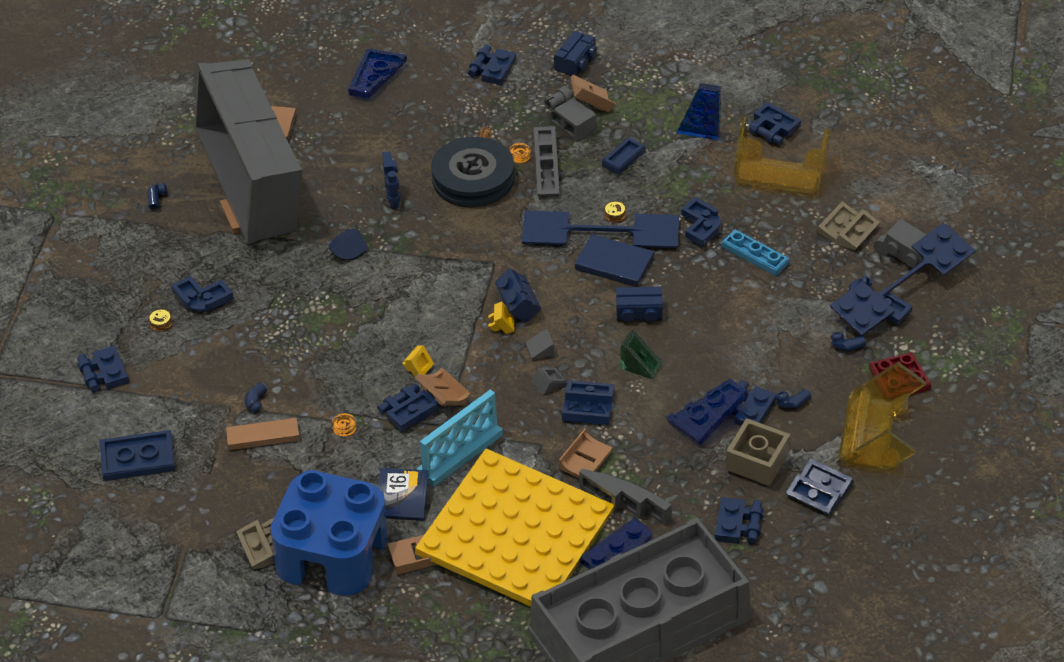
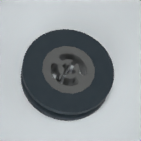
(472, 171)

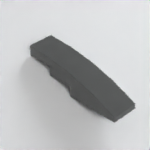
(546, 161)
(625, 495)

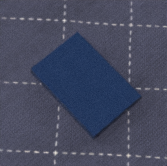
(614, 260)
(137, 455)

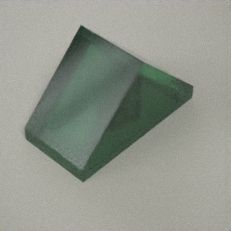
(638, 356)

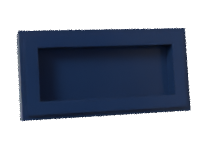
(623, 156)

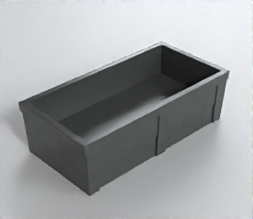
(247, 149)
(644, 602)

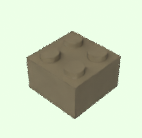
(757, 452)

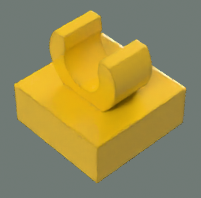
(501, 319)
(418, 361)

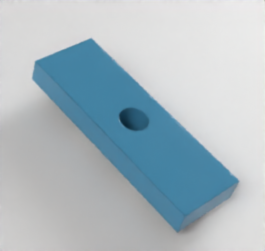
(755, 252)

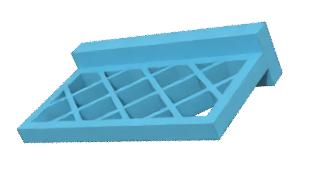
(468, 444)

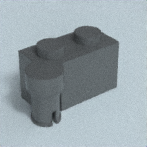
(570, 114)
(899, 243)

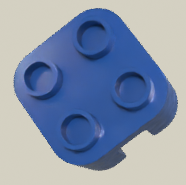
(330, 524)

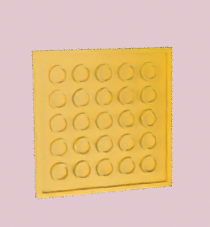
(514, 528)

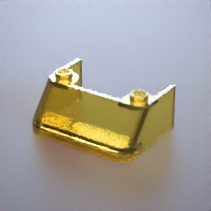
(778, 174)
(870, 416)

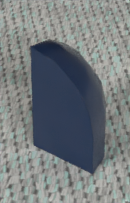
(348, 244)

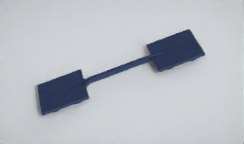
(553, 227)
(866, 308)

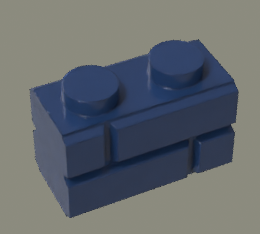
(575, 53)
(518, 295)
(639, 303)

